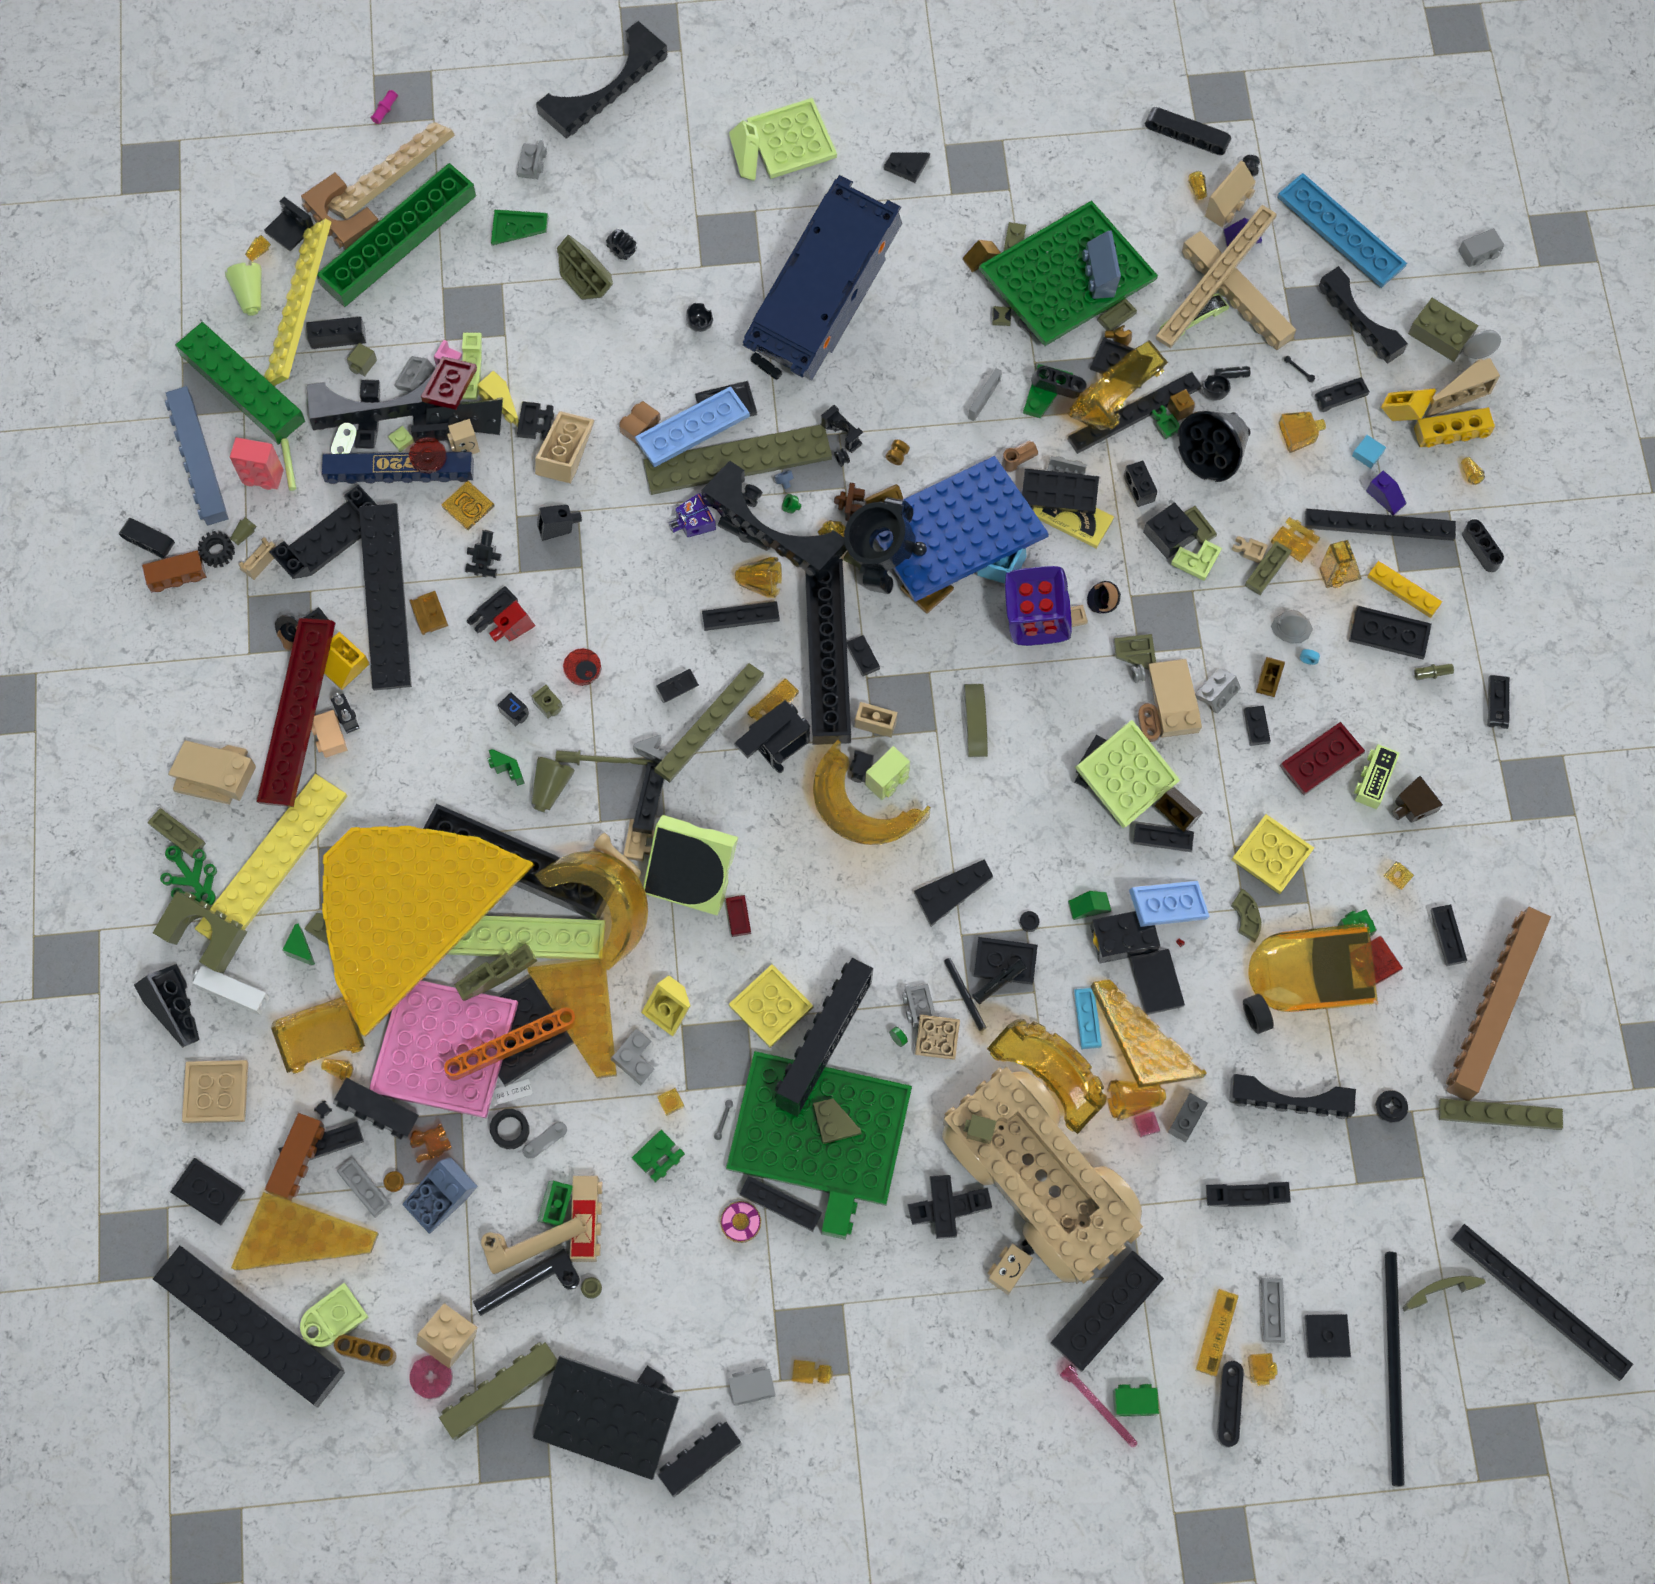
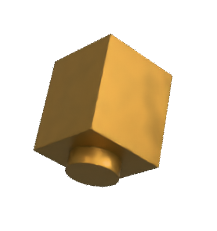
(1181, 405)

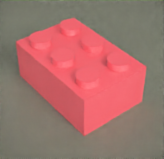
(256, 463)

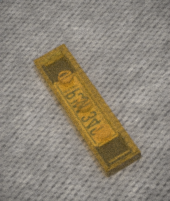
(1217, 1332)

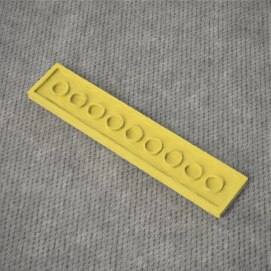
(297, 302)
(277, 853)

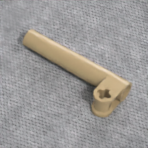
(501, 1257)

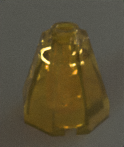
(761, 576)

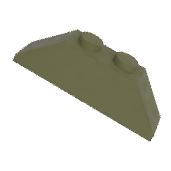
(583, 270)

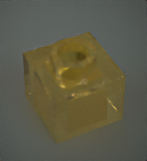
(1403, 879)

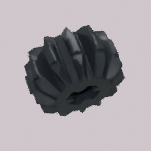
(621, 244)

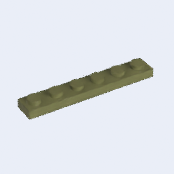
(1501, 1114)

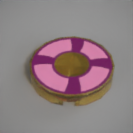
(740, 1222)

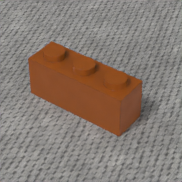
(174, 571)

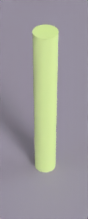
(288, 464)

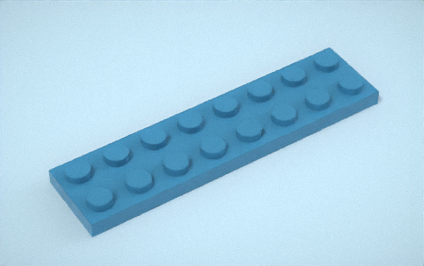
(1342, 230)

